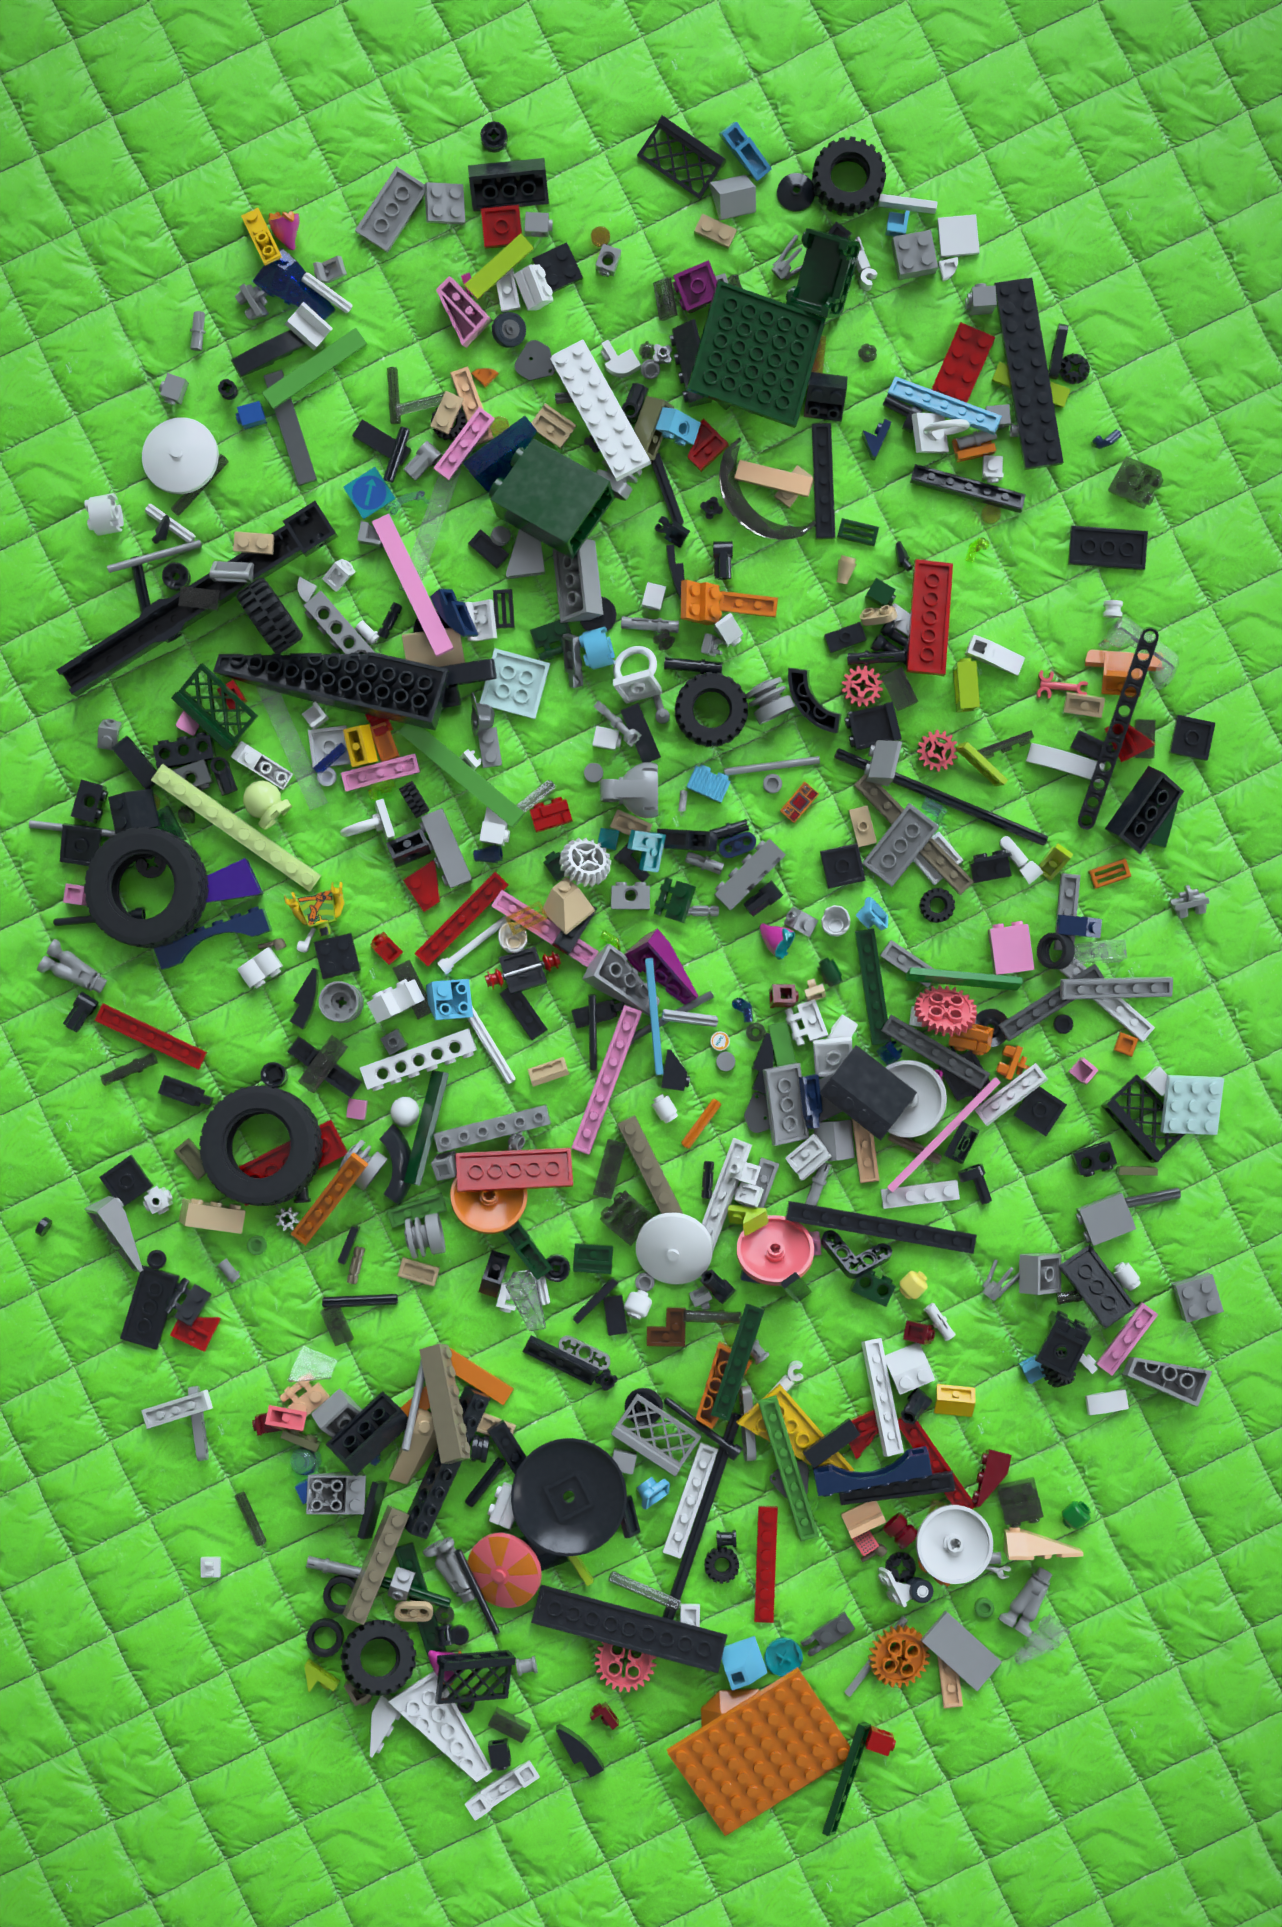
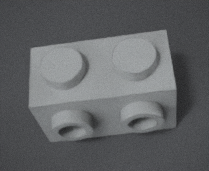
(981, 300)

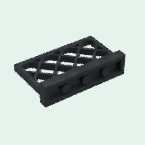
(694, 146)
(1130, 1127)
(475, 1661)

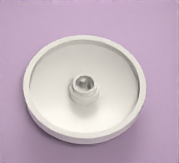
(180, 455)
(926, 1106)
(674, 1248)
(954, 1544)

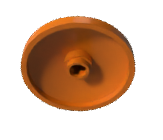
(488, 1210)

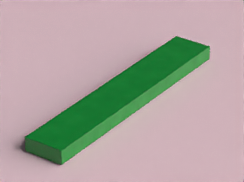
(963, 978)

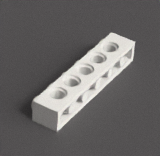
(370, 1071)

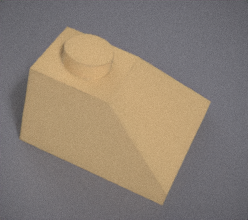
(567, 906)

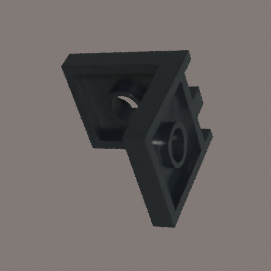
(1067, 1334)

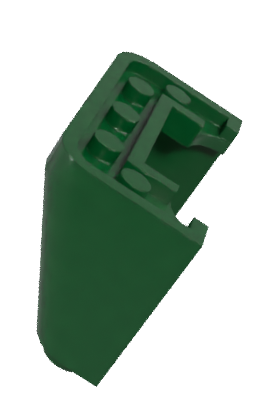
(824, 274)

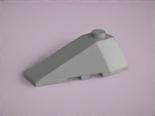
(113, 1219)

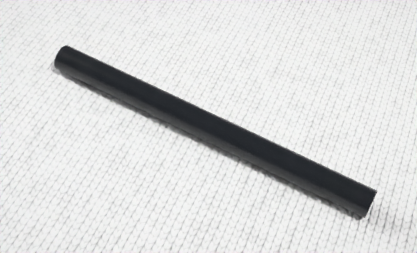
(477, 1592)

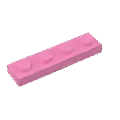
(464, 443)
(380, 772)
(1126, 1338)

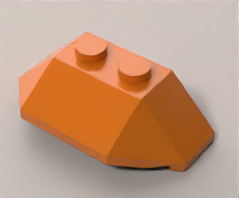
(723, 1702)

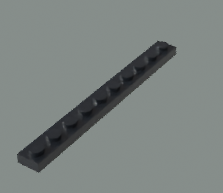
(880, 1227)

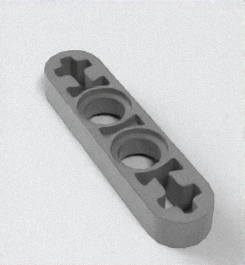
(199, 1430)
(748, 1436)

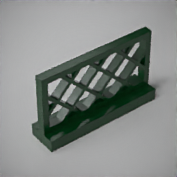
(204, 718)

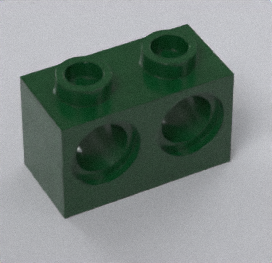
(870, 1291)

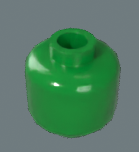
(1076, 1515)

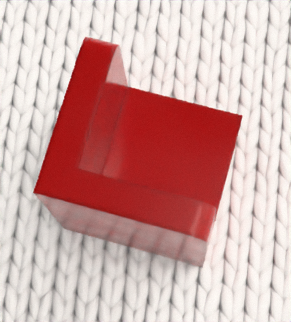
(235, 688)
(375, 721)

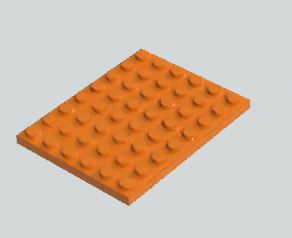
(760, 1751)

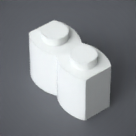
(260, 967)

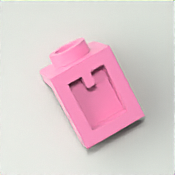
(74, 894)

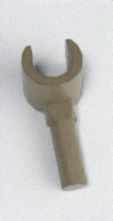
(278, 943)
(880, 1551)

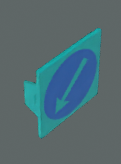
(369, 492)

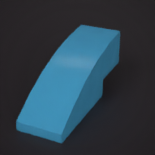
(745, 151)

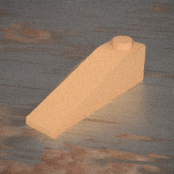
(1024, 1545)

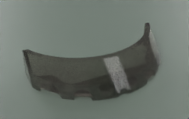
(741, 508)

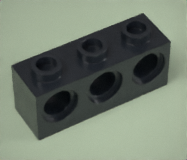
(194, 754)

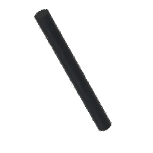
(592, 1032)

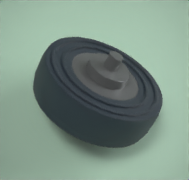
(508, 329)

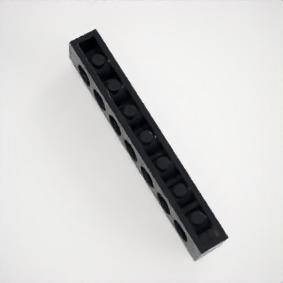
(439, 1475)

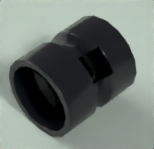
(274, 1075)

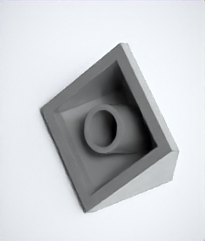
(734, 197)
(837, 1138)

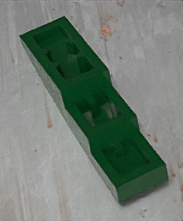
(527, 1250)

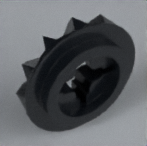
(1073, 377)
(152, 872)
(908, 1562)

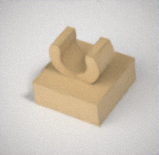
(814, 991)

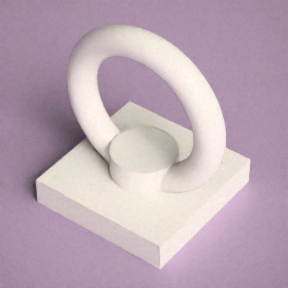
(932, 431)
(639, 684)
(379, 821)

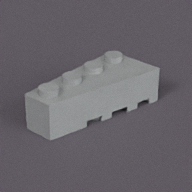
(750, 874)
(1173, 1380)

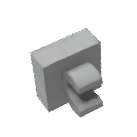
(710, 645)
(701, 1297)

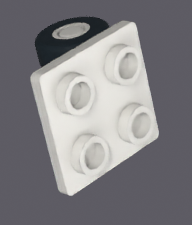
(899, 1593)

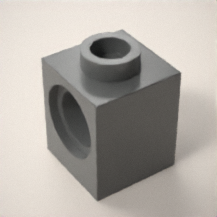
(394, 1041)

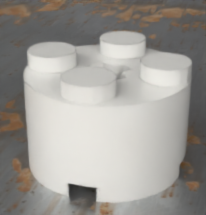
(104, 514)

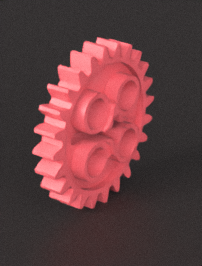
(945, 1010)
(608, 1657)

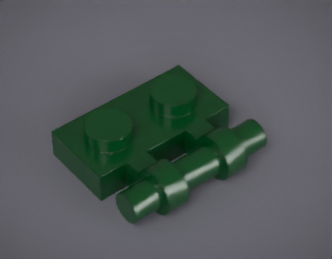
(547, 635)
(680, 901)

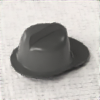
(481, 716)

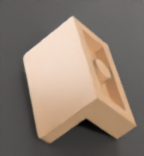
(863, 1518)

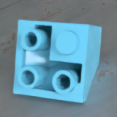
(450, 999)
(743, 1663)

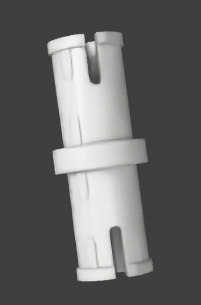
(939, 1321)

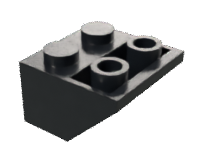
(825, 396)

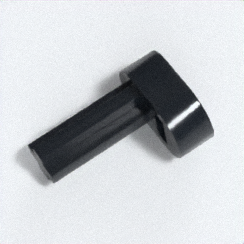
(904, 410)
(624, 856)
(976, 1173)

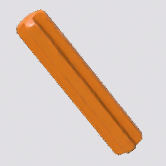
(701, 1123)

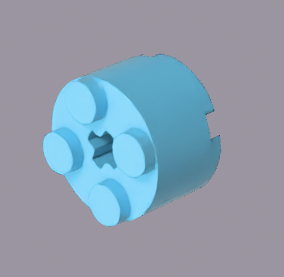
(597, 648)

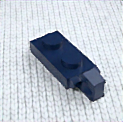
(811, 1100)

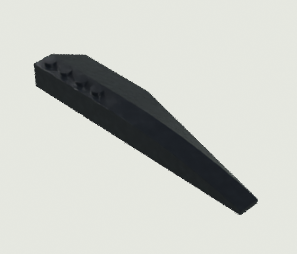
(353, 681)

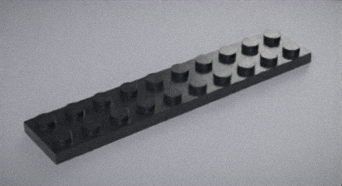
(1028, 374)
(629, 1628)

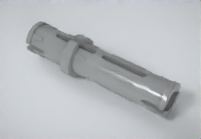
(649, 624)
(818, 1183)
(333, 1567)

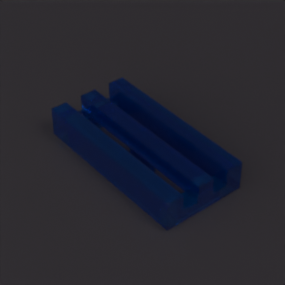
(330, 758)

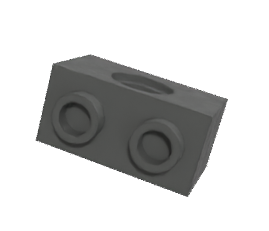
(200, 770)

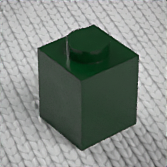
(881, 593)

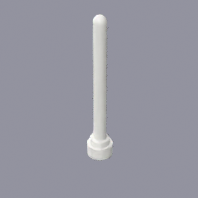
(447, 964)

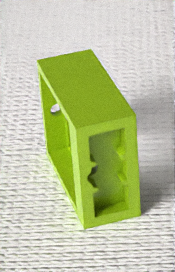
(966, 685)

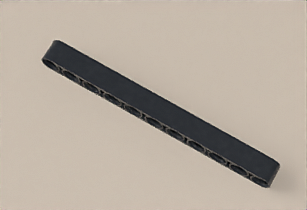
(1117, 738)

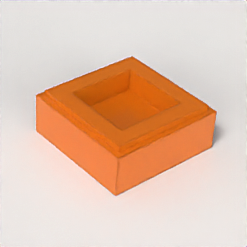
(1125, 1044)

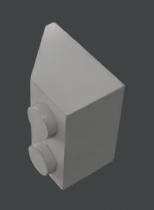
(883, 762)
(1039, 1273)
(336, 1413)

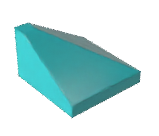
(608, 838)

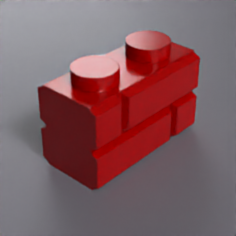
(551, 815)

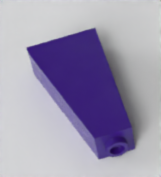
(233, 882)

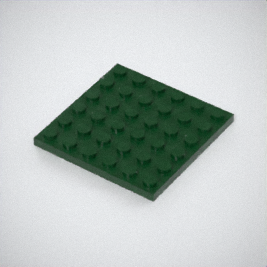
(756, 354)

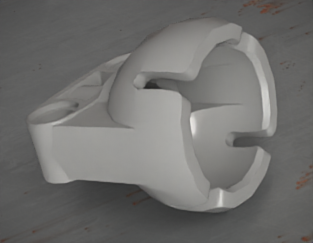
(635, 790)

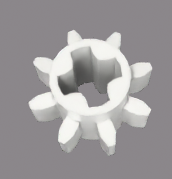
(282, 1221)

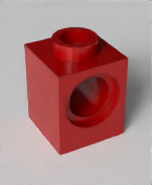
(880, 1741)

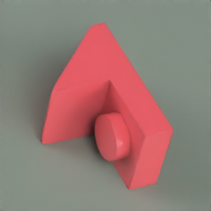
(285, 1418)

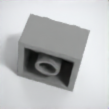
(914, 255)
(1197, 1297)

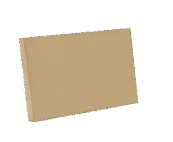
(419, 649)

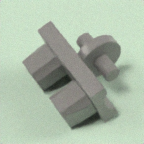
(255, 298)
(1189, 899)

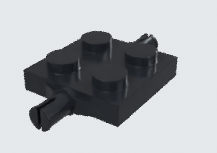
(958, 1086)

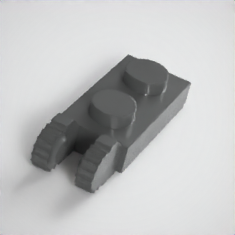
(829, 1633)

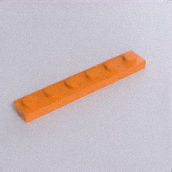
(329, 1198)

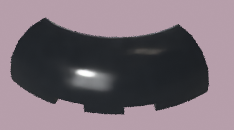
(808, 703)
(400, 1155)

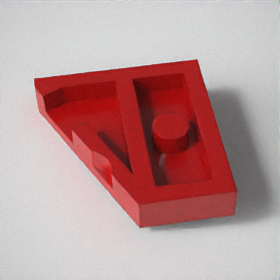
(707, 446)
(1133, 743)
(424, 886)
(199, 1334)
(868, 1428)

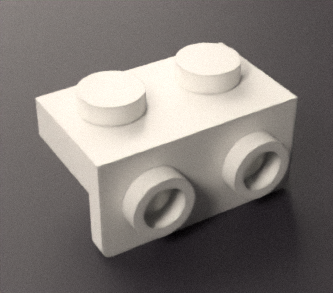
(483, 619)

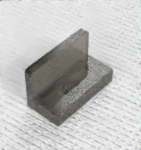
(899, 689)
(509, 1724)

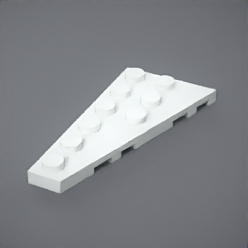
(441, 1725)

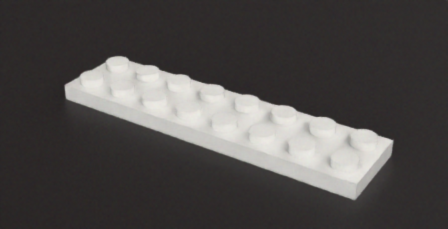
(600, 410)

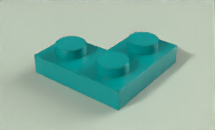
(651, 846)

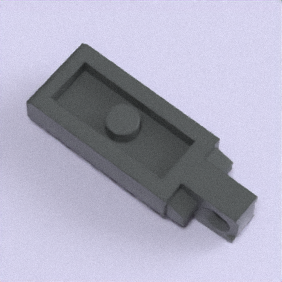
(572, 659)

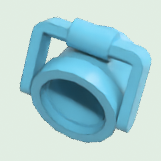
(873, 914)
(652, 1491)

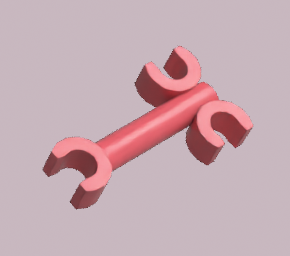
(1046, 684)

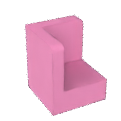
(1083, 1070)

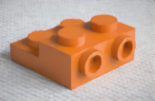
(700, 602)

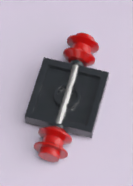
(522, 970)

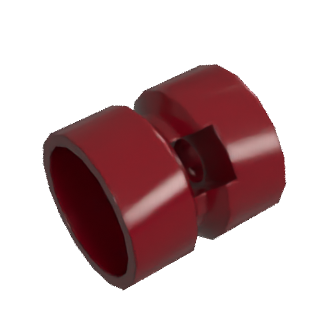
(900, 1530)

